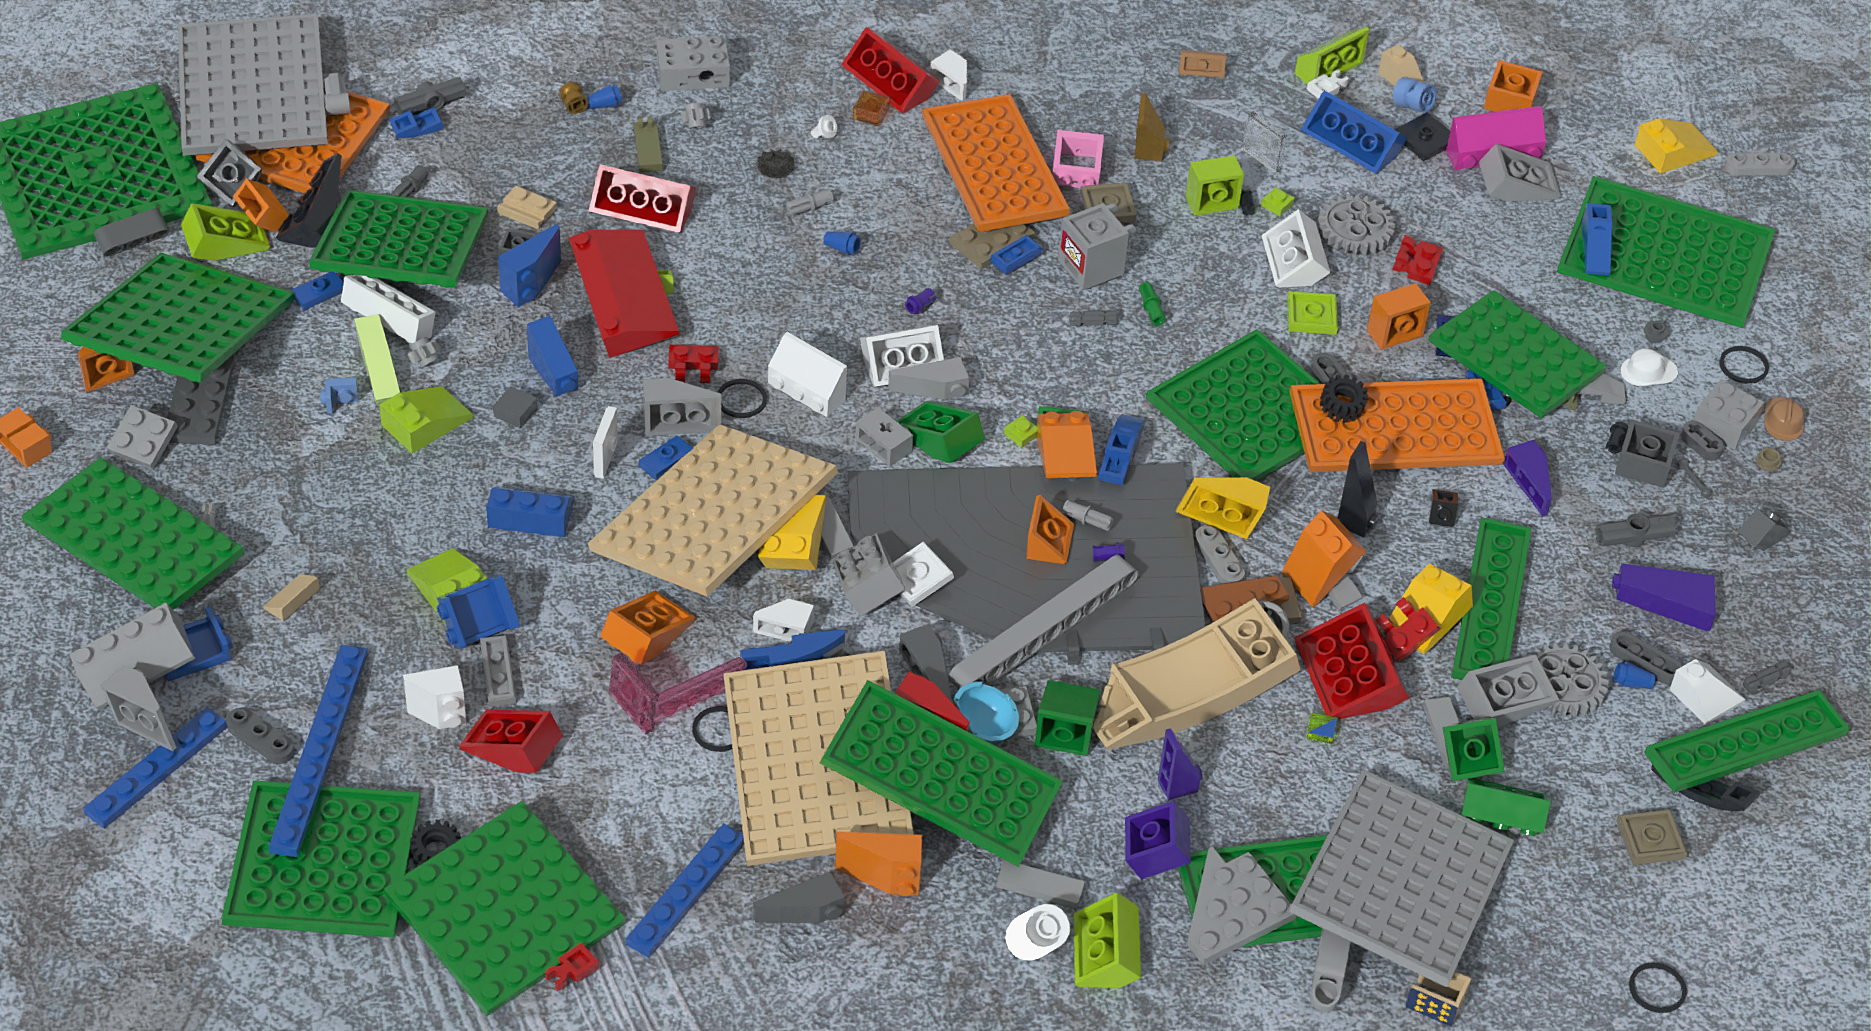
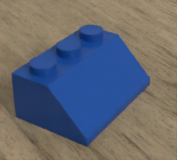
(529, 511)

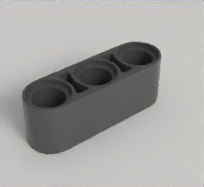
(131, 232)

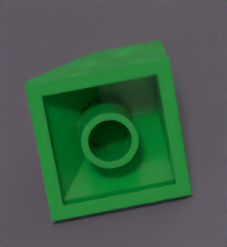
(1473, 748)

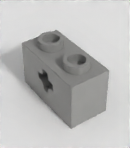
(884, 436)

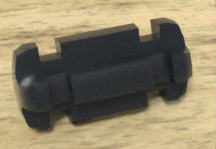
(1247, 202)

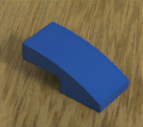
(412, 126)

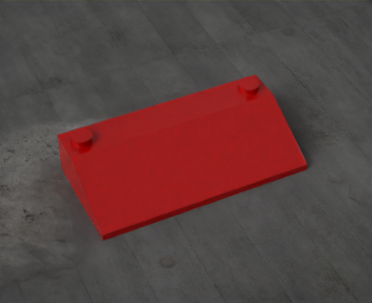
(623, 289)

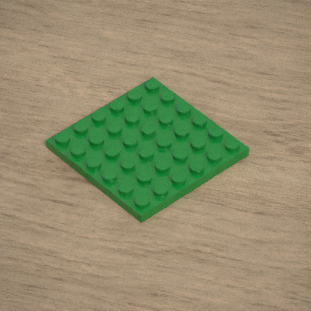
(399, 238)
(1238, 406)
(346, 860)
(503, 907)

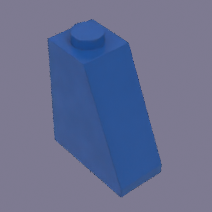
(551, 356)

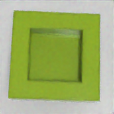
(1277, 201)
(1021, 431)

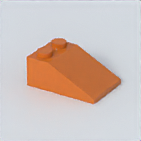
(1066, 445)
(1322, 557)
(645, 626)
(881, 860)

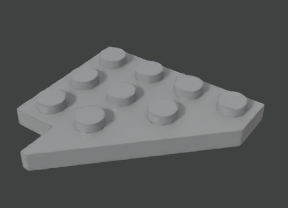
(1234, 907)

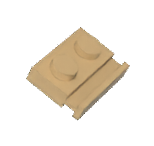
(527, 207)

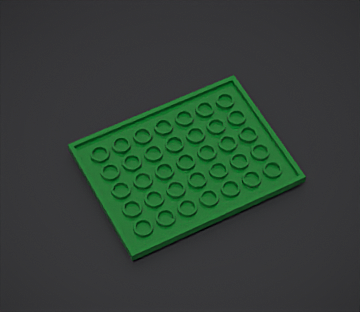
(1674, 253)

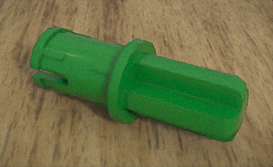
(1152, 303)

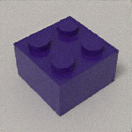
(1157, 840)

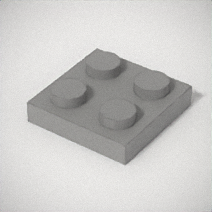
(142, 437)

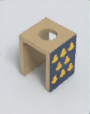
(1437, 1006)

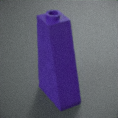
(1669, 593)

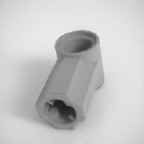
(336, 96)

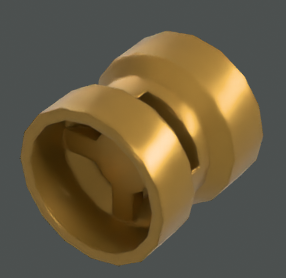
(573, 97)

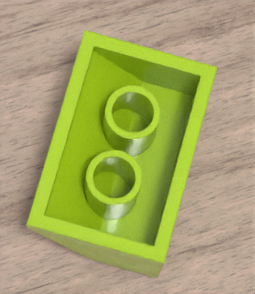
(1340, 54)
(1107, 943)

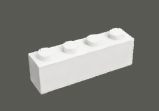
(396, 310)

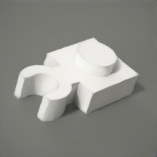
(1329, 84)

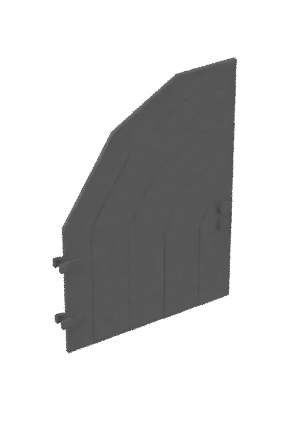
(981, 528)

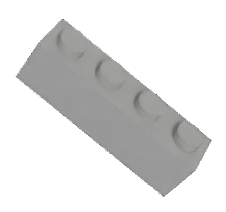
(149, 643)

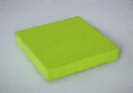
(1312, 312)

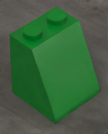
(1067, 717)

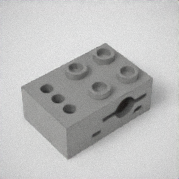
(685, 58)

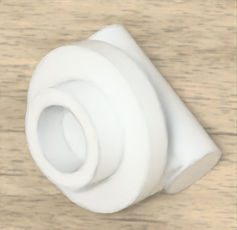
(826, 127)

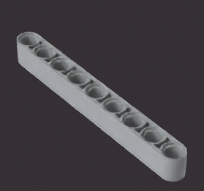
(1045, 623)

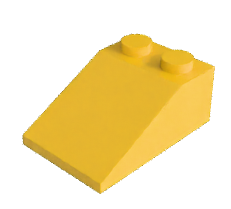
(1672, 144)
(1226, 503)
(798, 540)
(1442, 596)

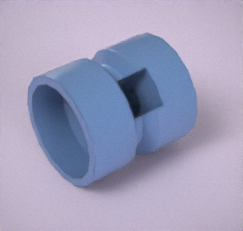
(1414, 94)

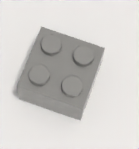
(1729, 413)

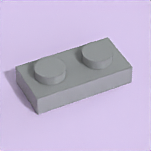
(1027, 723)

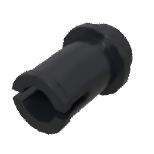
(1617, 437)

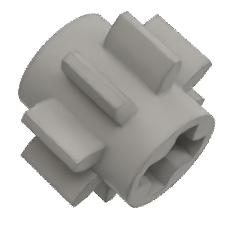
(695, 115)
(423, 351)

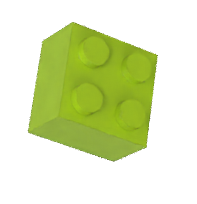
(1214, 185)

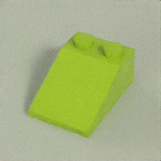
(221, 233)
(422, 416)
(444, 575)

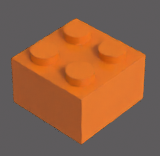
(1512, 87)
(1398, 316)

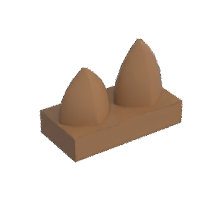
(1202, 63)

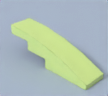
(376, 357)

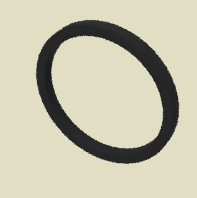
(1739, 379)
(748, 382)
(699, 740)
(1653, 1008)

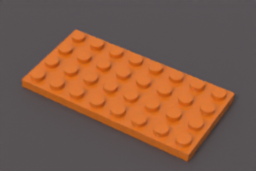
(995, 163)
(1402, 426)

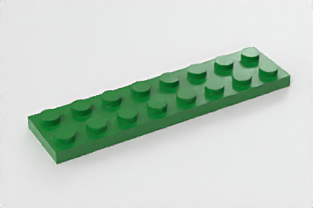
(1496, 589)
(1746, 741)

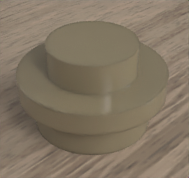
(1768, 459)

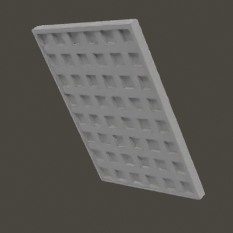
(251, 84)
(1402, 877)

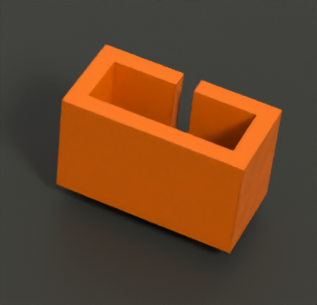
(261, 205)
(24, 437)

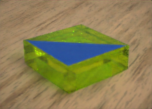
(1321, 728)

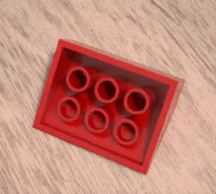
(1351, 665)

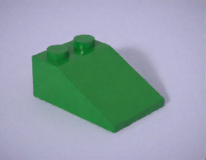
(943, 430)

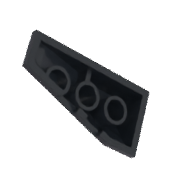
(315, 207)
(1359, 498)

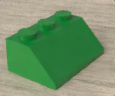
(1505, 806)

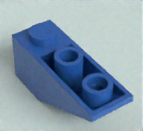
(1597, 238)

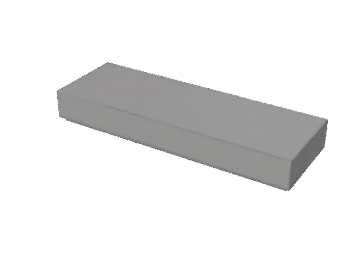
(497, 671)
(1440, 714)
(1040, 884)

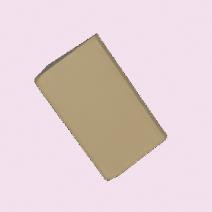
(292, 596)

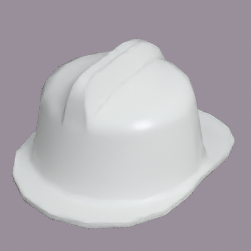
(1648, 368)
(1038, 932)

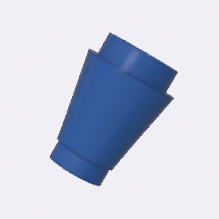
(605, 97)
(845, 242)
(1633, 676)

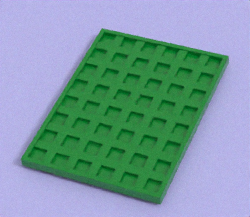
(178, 317)

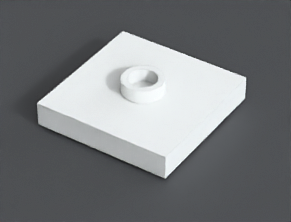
(605, 442)
(921, 573)

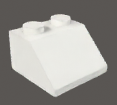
(436, 697)

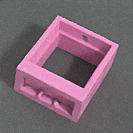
(1080, 145)

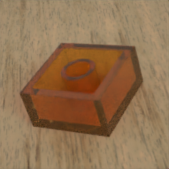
(871, 108)

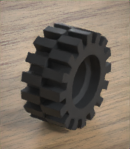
(1339, 408)
(429, 834)

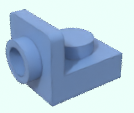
(339, 391)

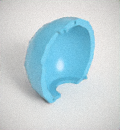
(989, 711)

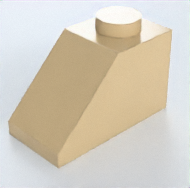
(1397, 64)

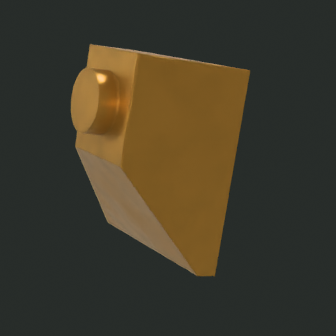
(1150, 133)

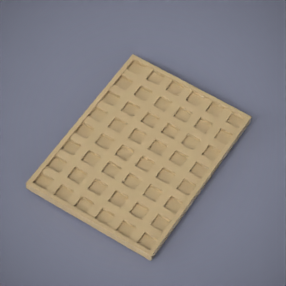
(713, 509)
(778, 735)

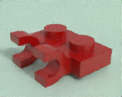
(1424, 262)
(693, 357)
(1409, 635)

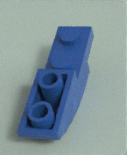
(1121, 448)
(803, 648)

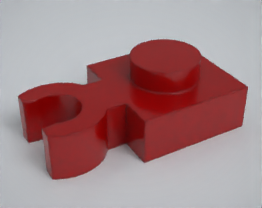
(573, 964)

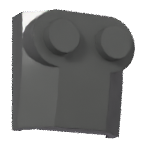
(228, 171)

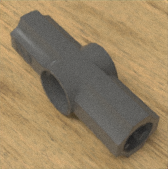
(430, 95)
(1635, 530)

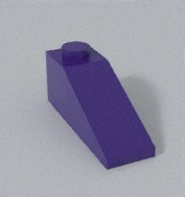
(1530, 470)
(1177, 770)

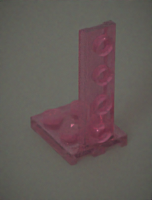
(647, 706)

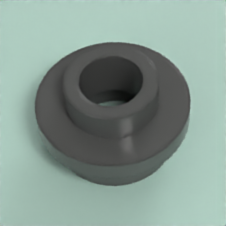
(1656, 331)

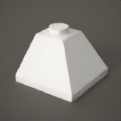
(1704, 691)

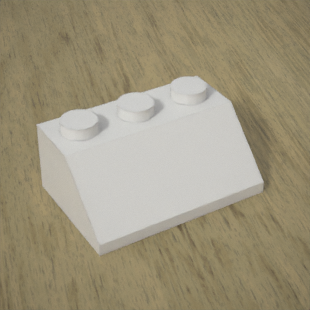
(1295, 252)
(899, 351)
(808, 375)

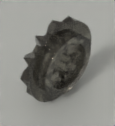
(768, 167)

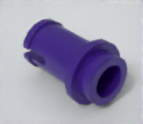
(916, 303)
(1105, 552)

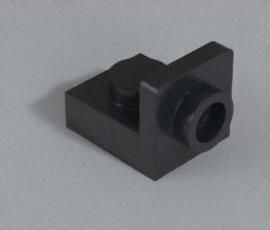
(1443, 508)

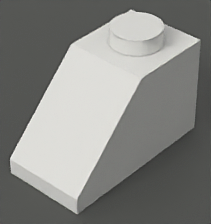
(952, 73)
(784, 619)

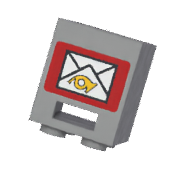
(1094, 245)

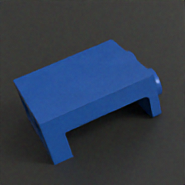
(477, 611)
(207, 643)

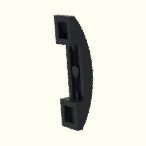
(1720, 795)

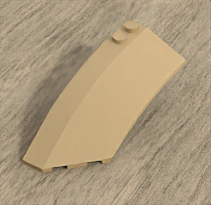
(1194, 678)

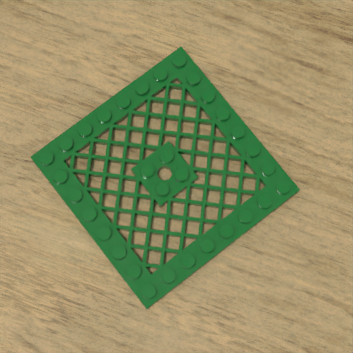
(146, 102)

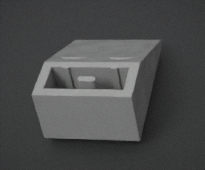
(868, 574)

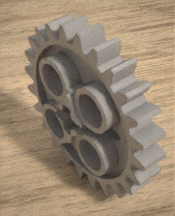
(1356, 224)
(1574, 678)

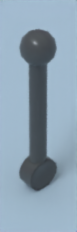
(1683, 464)

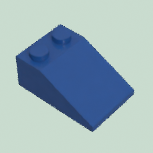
(530, 266)

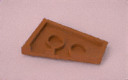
(1225, 598)

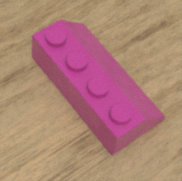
(1477, 133)

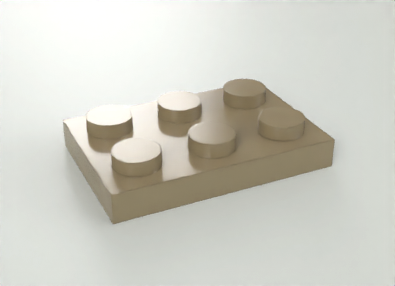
(981, 245)

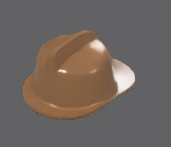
(1784, 419)

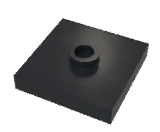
(1425, 136)

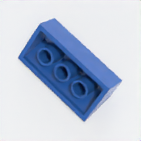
(1353, 133)

